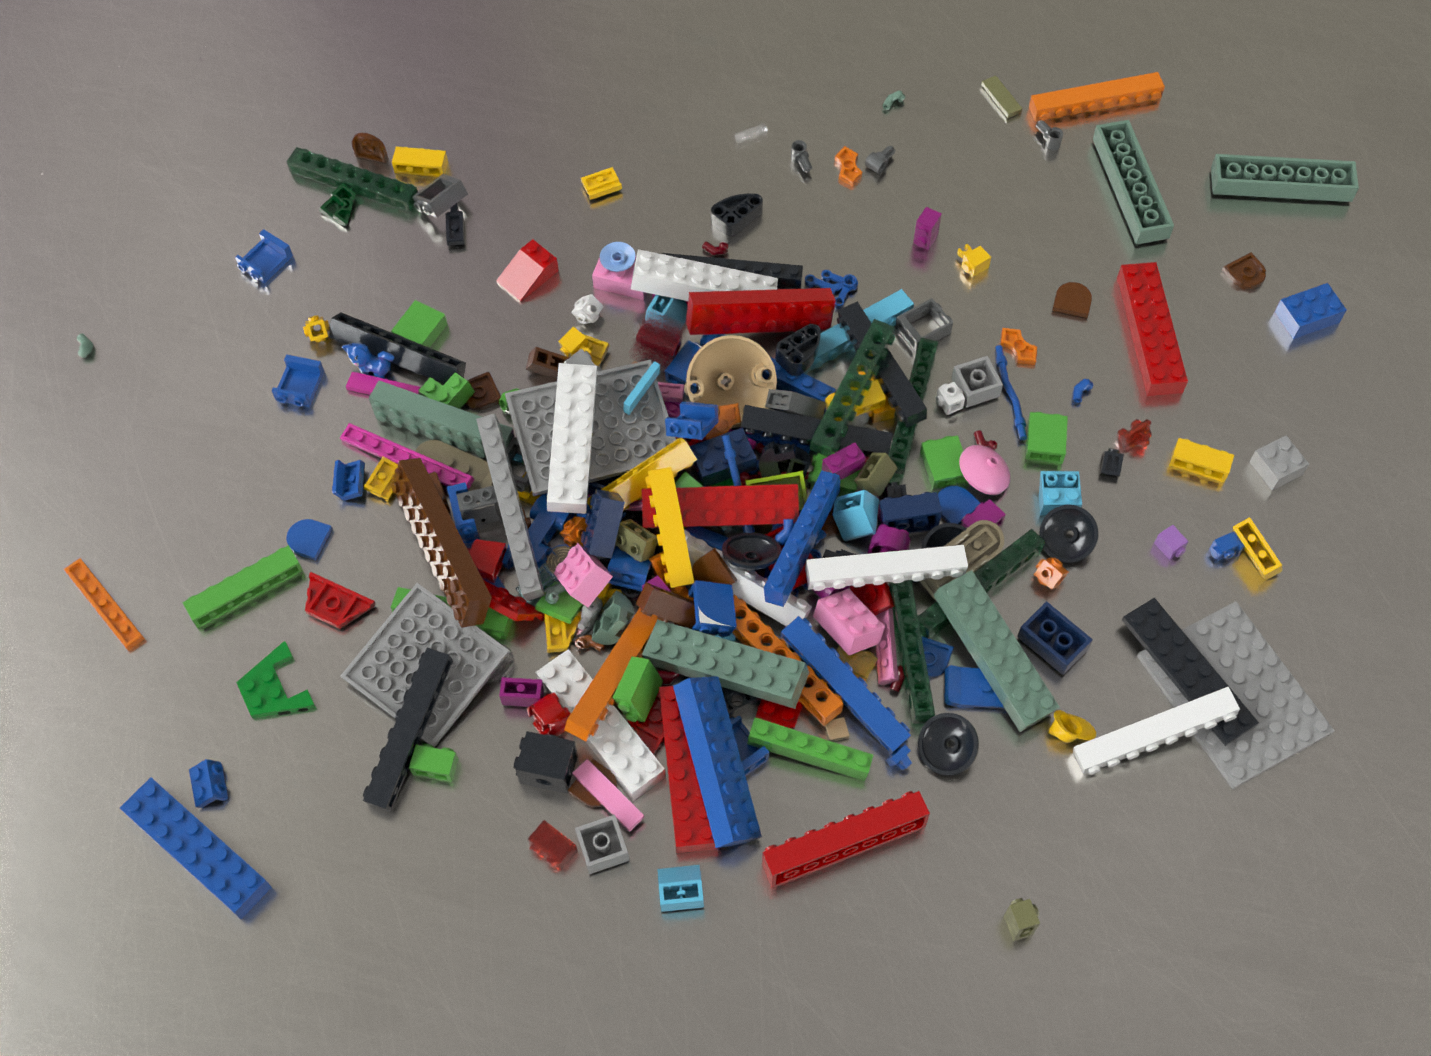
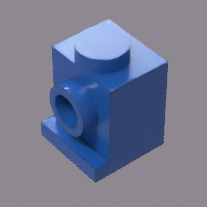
(1226, 546)

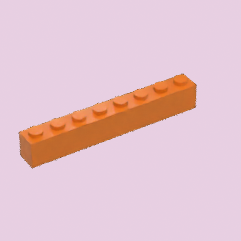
(1096, 96)
(600, 693)

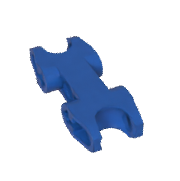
(541, 531)

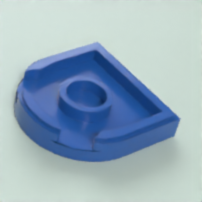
(956, 503)
(308, 537)
(936, 656)

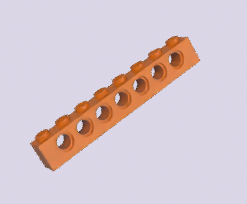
(822, 711)

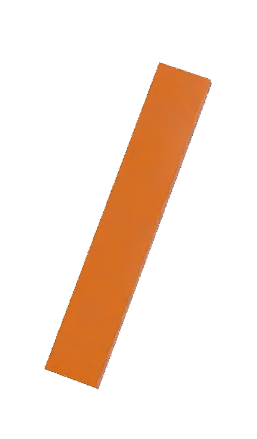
(104, 604)

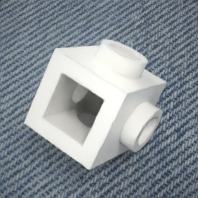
(587, 309)
(950, 398)

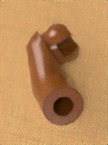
(585, 642)

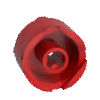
(549, 715)

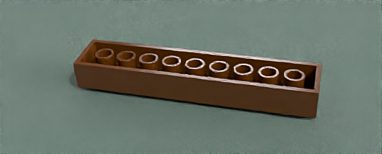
(441, 543)

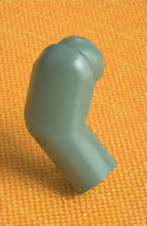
(898, 95)
(85, 347)
(552, 593)

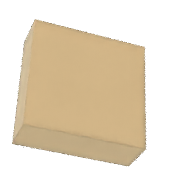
(837, 730)

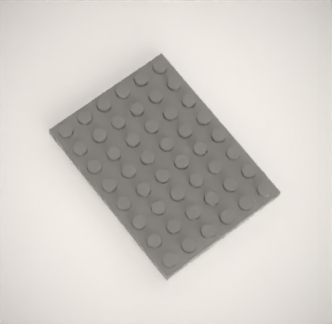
(617, 438)
(1262, 683)

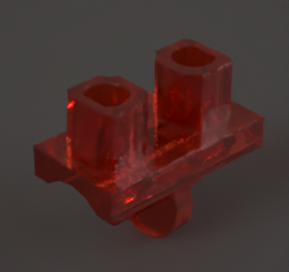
(1138, 435)

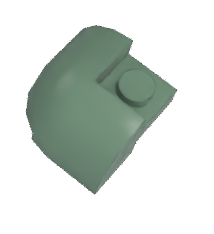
(613, 619)

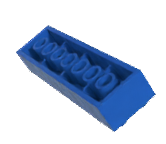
(717, 761)
(196, 848)

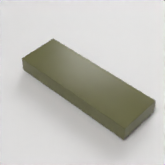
(1001, 96)

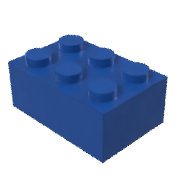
(1310, 310)

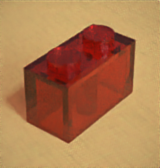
(552, 845)

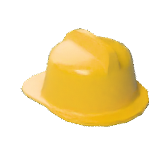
(1071, 727)

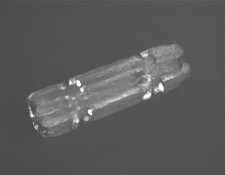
(750, 133)

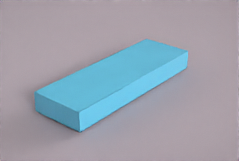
(641, 388)

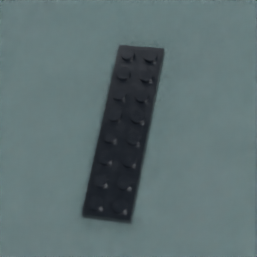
(1184, 664)

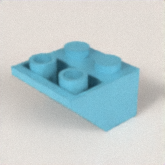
(669, 307)
(1059, 489)
(856, 514)
(680, 888)

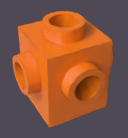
(573, 531)
(1050, 572)

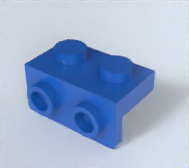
(348, 479)
(208, 782)

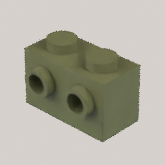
(876, 474)
(636, 540)
(1022, 918)

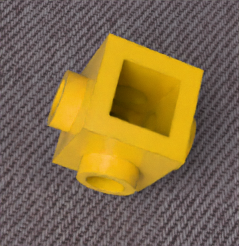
(316, 335)

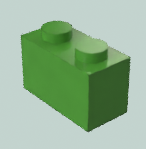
(434, 762)

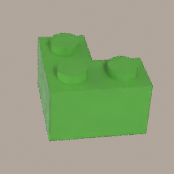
(453, 392)

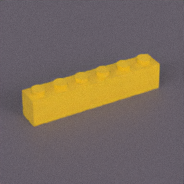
(630, 485)
(671, 527)

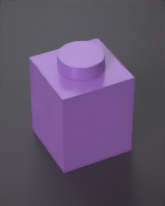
(1171, 542)

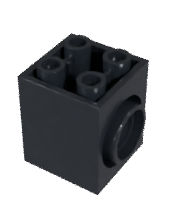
(546, 761)

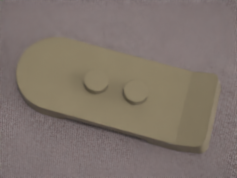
(458, 460)
(981, 544)

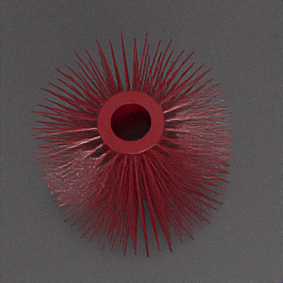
(658, 340)

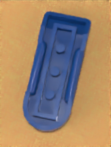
(969, 689)

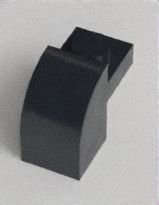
(771, 456)
(799, 463)

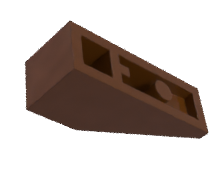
(544, 362)

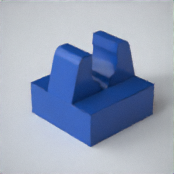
(900, 758)

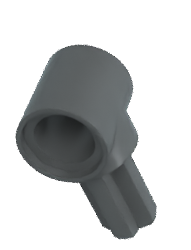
(1052, 136)
(800, 155)
(879, 160)

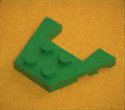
(263, 688)

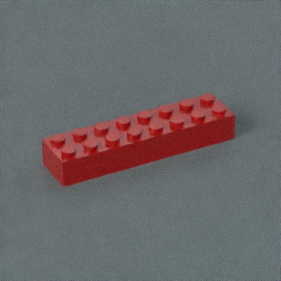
(759, 310)
(1152, 329)
(730, 505)
(689, 814)
(844, 838)

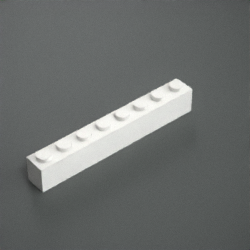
(886, 567)
(750, 587)
(1156, 730)

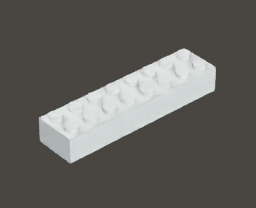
(678, 276)
(572, 438)
(615, 740)

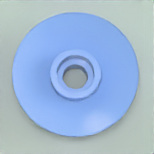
(617, 256)

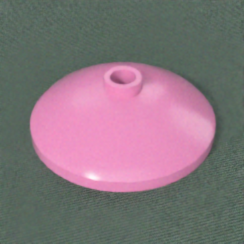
(984, 469)

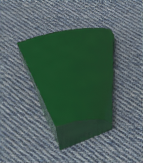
(339, 205)

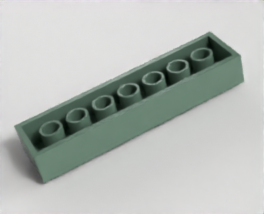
(1284, 177)
(1133, 182)
(430, 418)
(996, 651)
(736, 665)

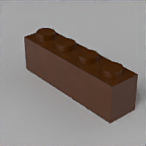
(667, 606)

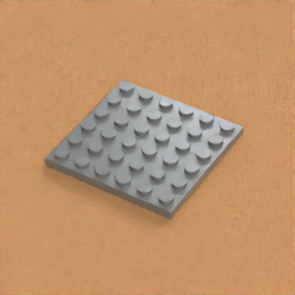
(393, 654)

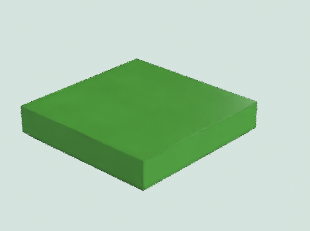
(564, 609)

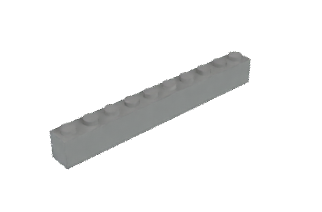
(510, 507)

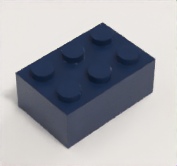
(711, 462)
(911, 512)
(602, 523)
(1054, 638)

